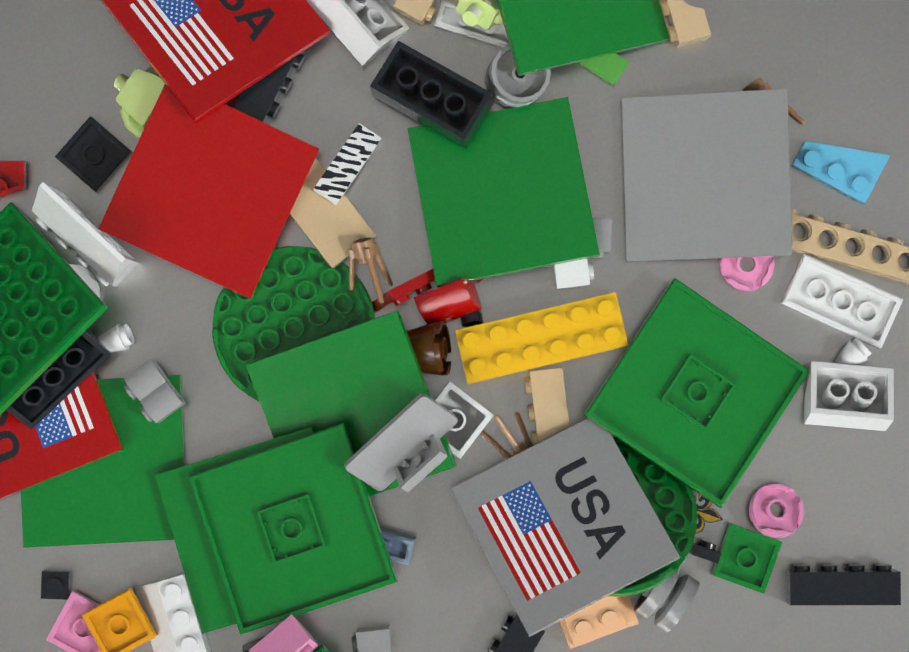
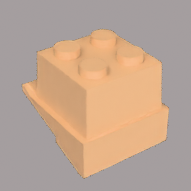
(599, 620)

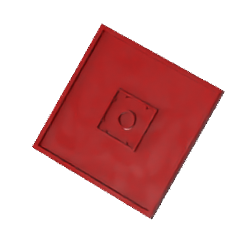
(209, 191)

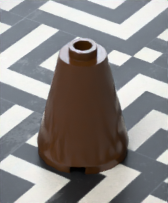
(431, 347)

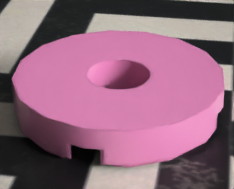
(743, 280)
(766, 522)

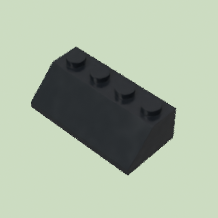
(59, 379)

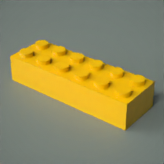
(541, 338)

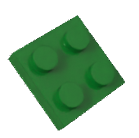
(747, 558)

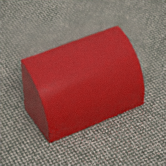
(448, 302)

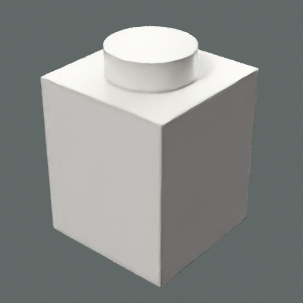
(573, 274)

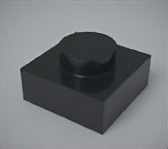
(706, 551)
(55, 584)

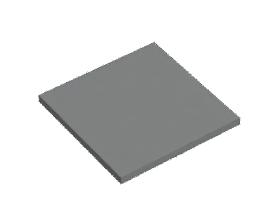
(707, 175)

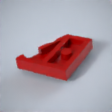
(401, 293)

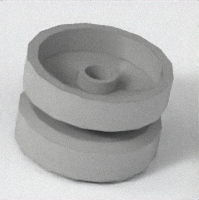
(509, 89)
(668, 600)

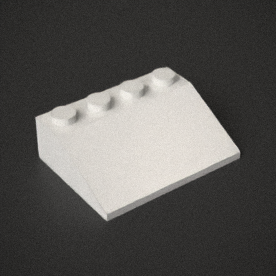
(82, 234)

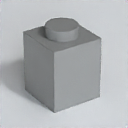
(372, 640)

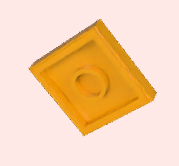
(119, 623)

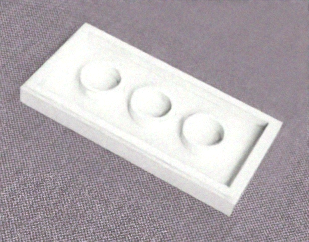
(841, 301)

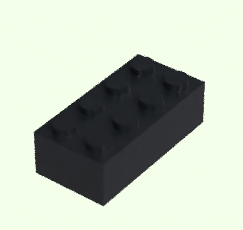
(432, 94)

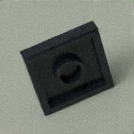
(93, 154)

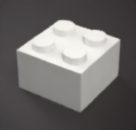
(470, 415)

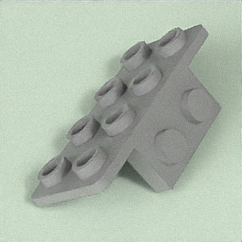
(405, 446)

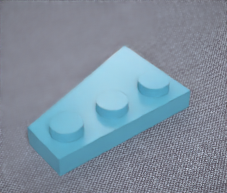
(841, 168)

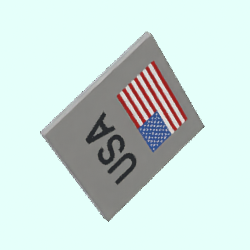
(564, 524)

